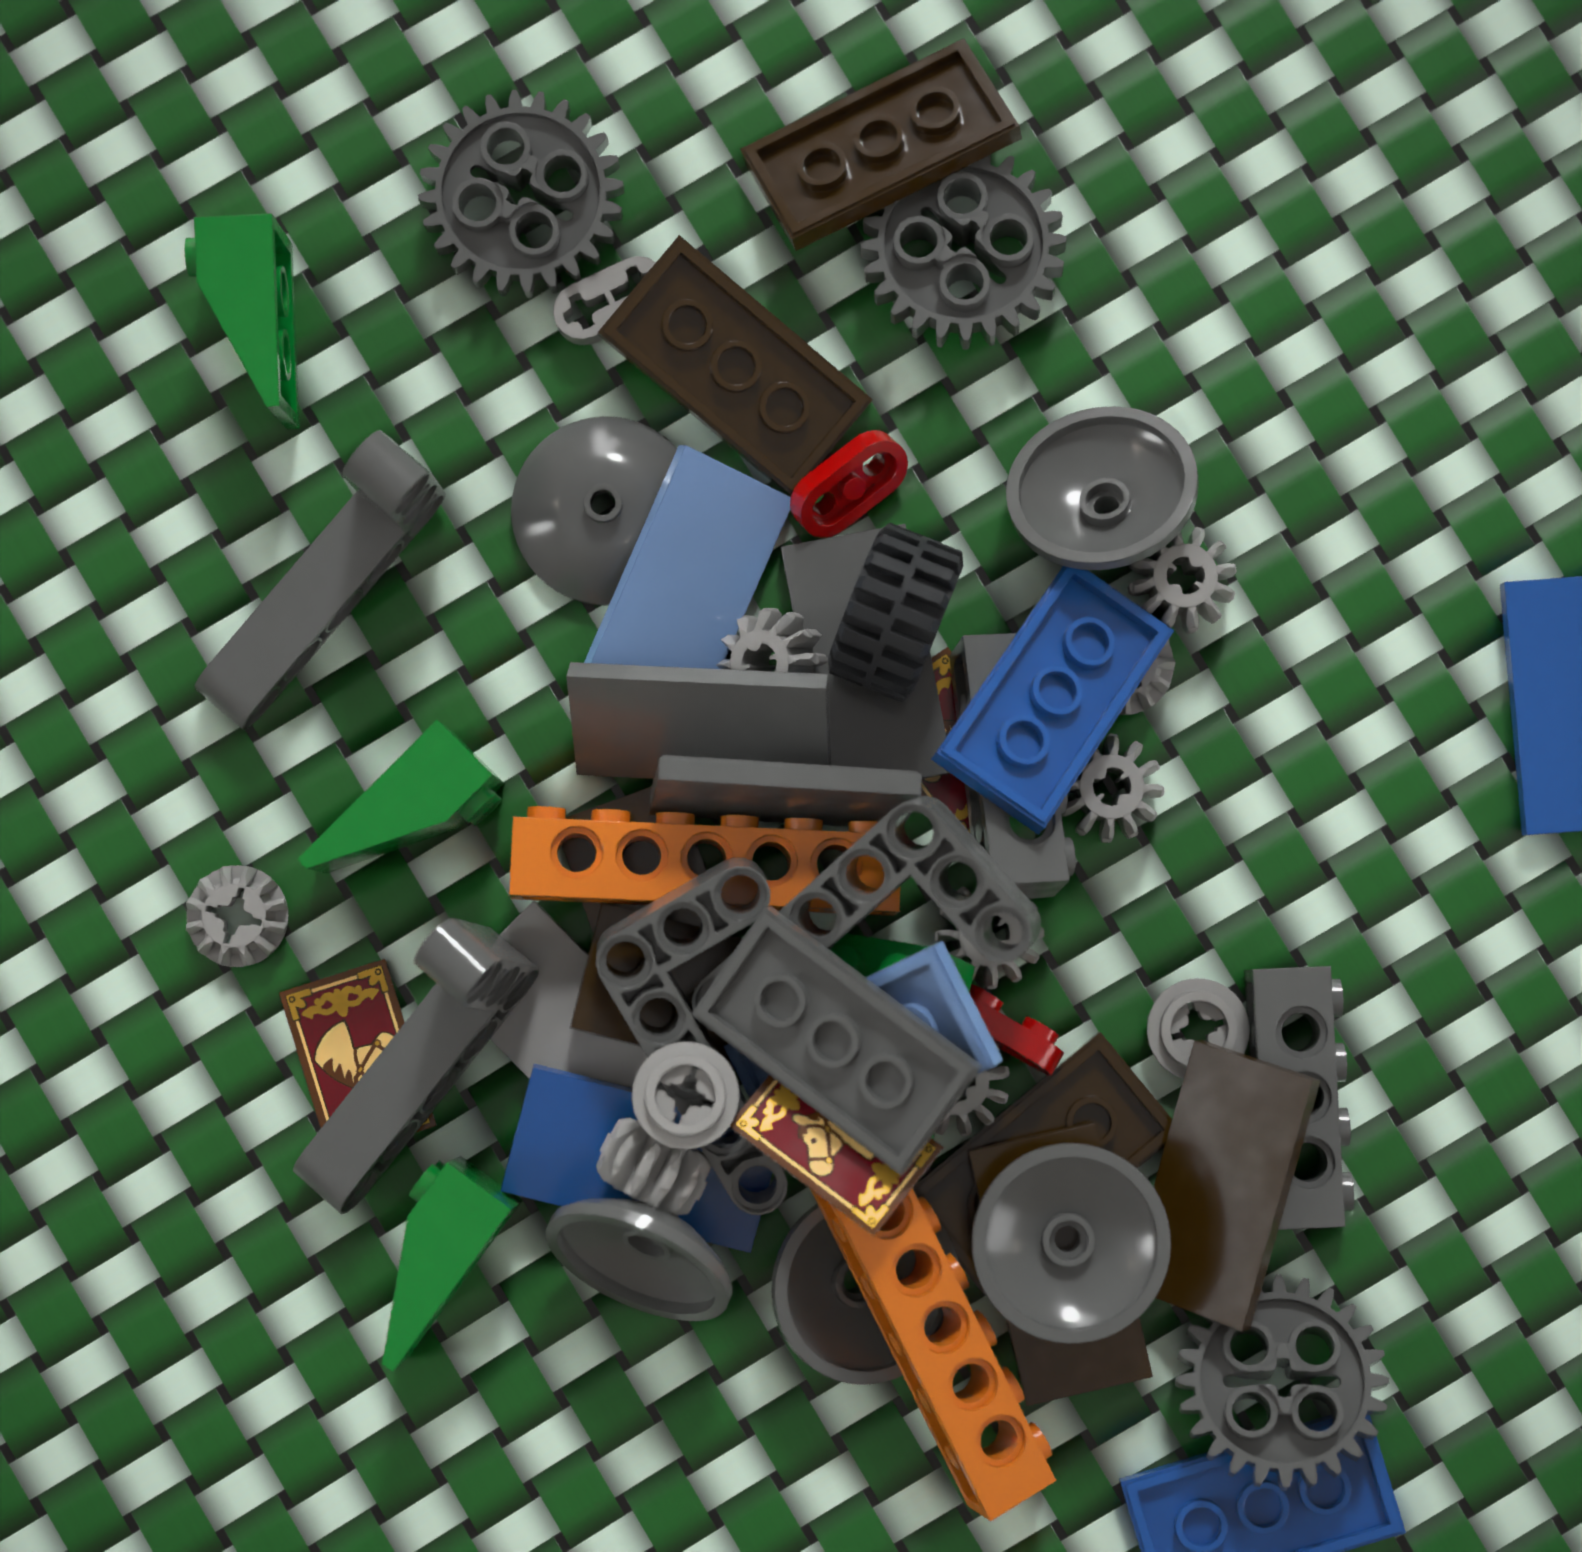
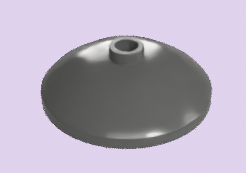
(1096, 465)
(553, 498)
(640, 1258)
(1098, 1281)
(823, 1319)

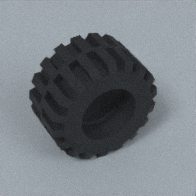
(895, 612)

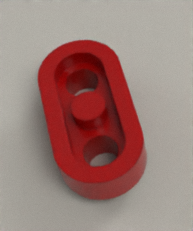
(849, 485)
(1027, 1042)

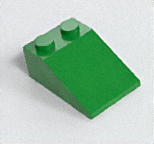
(249, 284)
(420, 796)
(443, 1241)

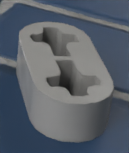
(592, 291)

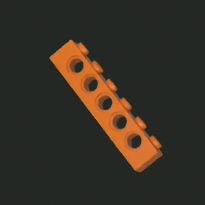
(541, 877)
(1015, 1463)

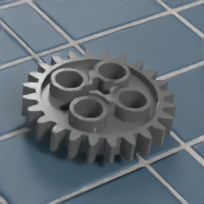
(548, 145)
(922, 284)
(1284, 1442)

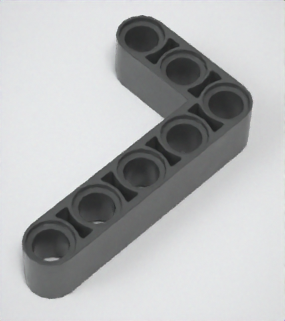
(326, 583)
(930, 868)
(653, 979)
(475, 991)

